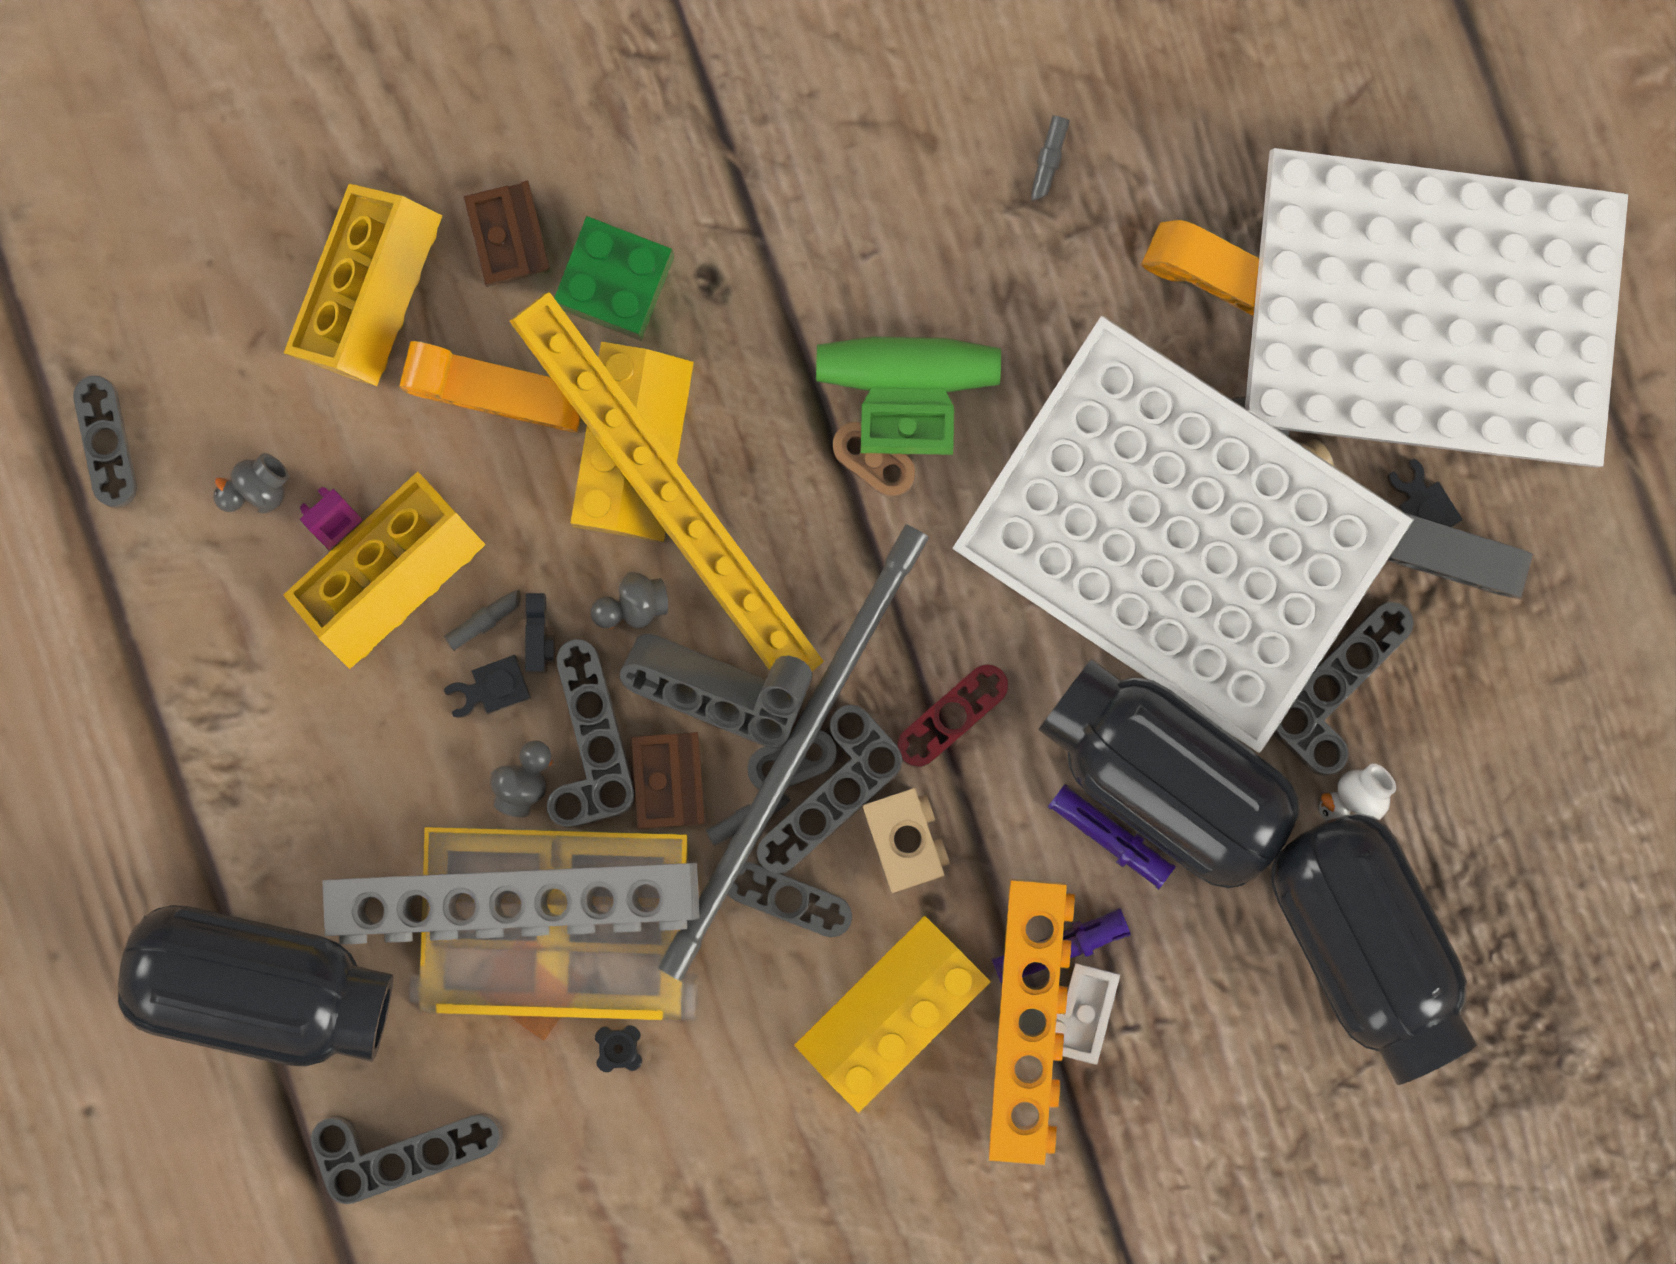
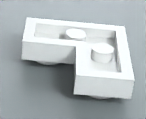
(1086, 1016)

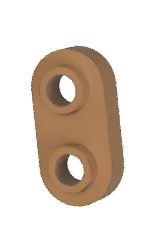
(871, 466)

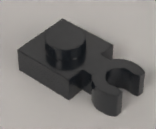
(1425, 502)
(538, 645)
(496, 686)

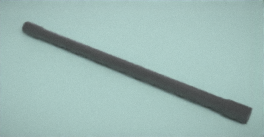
(897, 565)

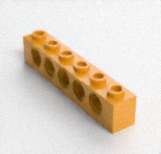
(1007, 1139)

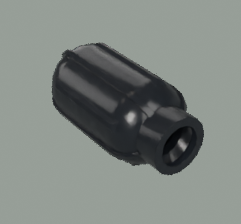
(1174, 775)
(1375, 943)
(250, 988)

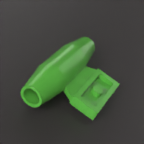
(908, 387)

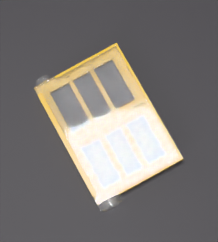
(558, 972)

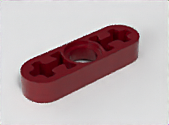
(971, 684)

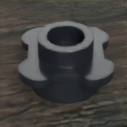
(609, 1039)

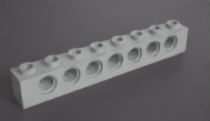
(346, 902)

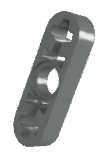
(87, 410)
(825, 901)

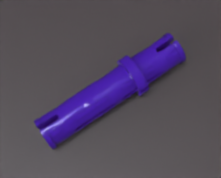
(1112, 837)
(1083, 939)

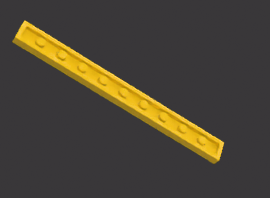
(661, 483)

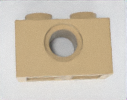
(902, 868)

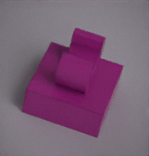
(329, 518)

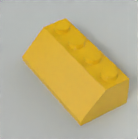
(363, 283)
(660, 392)
(383, 570)
(891, 1014)

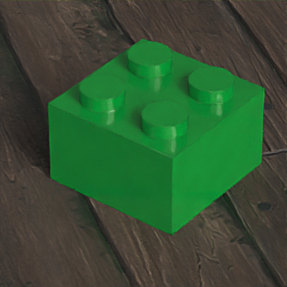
(614, 278)

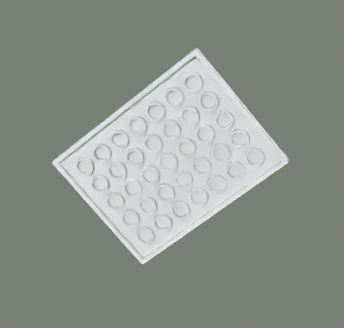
(1436, 308)
(1182, 533)

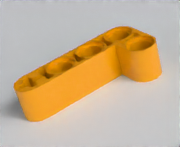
(1197, 256)
(486, 387)

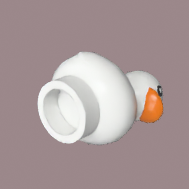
(1360, 791)

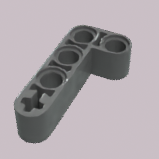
(1463, 558)
(1347, 681)
(717, 691)
(586, 732)
(823, 798)
(410, 1150)

